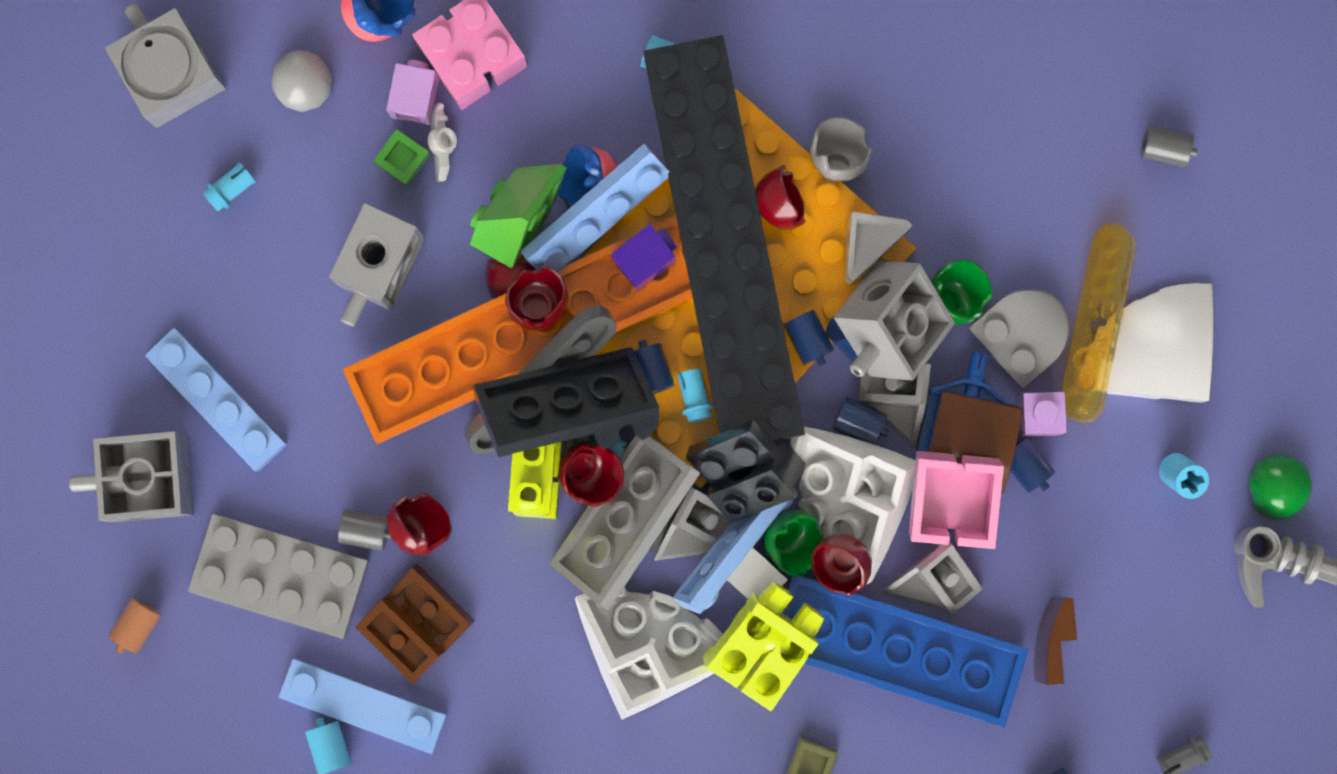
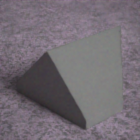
(868, 240)
(898, 399)
(693, 528)
(937, 581)

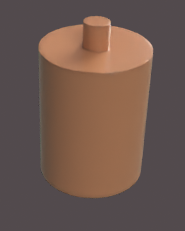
(134, 626)

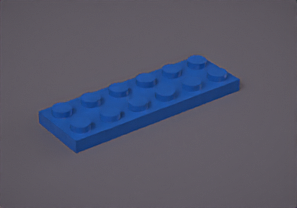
(911, 653)

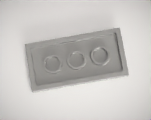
(618, 534)
(278, 576)

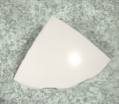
(1166, 345)
(854, 488)
(646, 647)

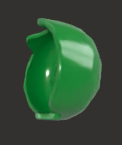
(963, 290)
(1279, 487)
(792, 540)

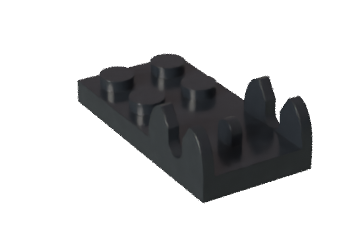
(568, 402)

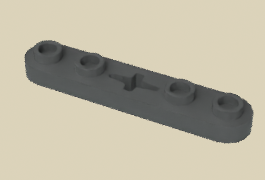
(576, 341)

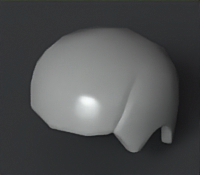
(301, 80)
(839, 149)

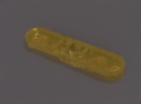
(1104, 283)

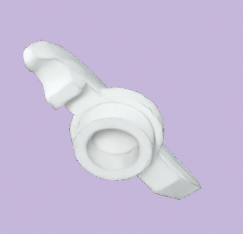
(441, 142)

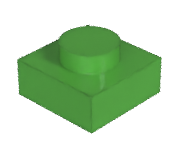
(401, 157)

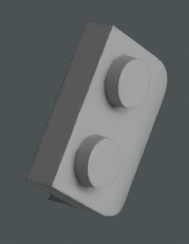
(1024, 332)

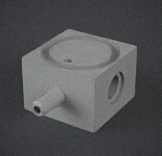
(163, 66)
(381, 282)
(893, 321)
(139, 477)

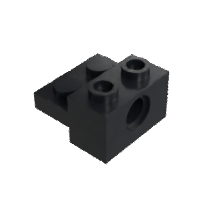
(747, 470)

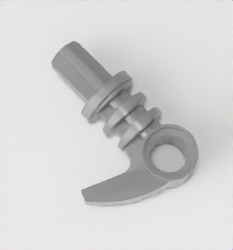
(1277, 556)

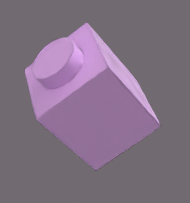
(413, 92)
(1042, 414)

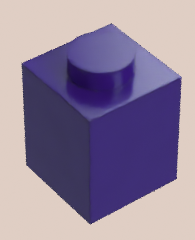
(645, 256)

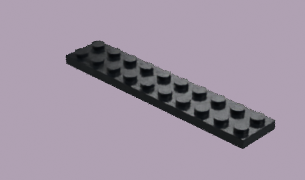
(723, 237)

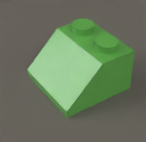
(516, 212)

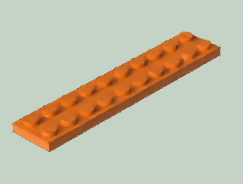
(441, 365)

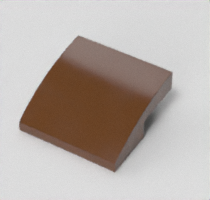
(976, 429)
(415, 624)
(1056, 626)

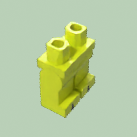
(532, 484)
(765, 646)

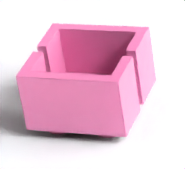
(468, 49)
(957, 498)

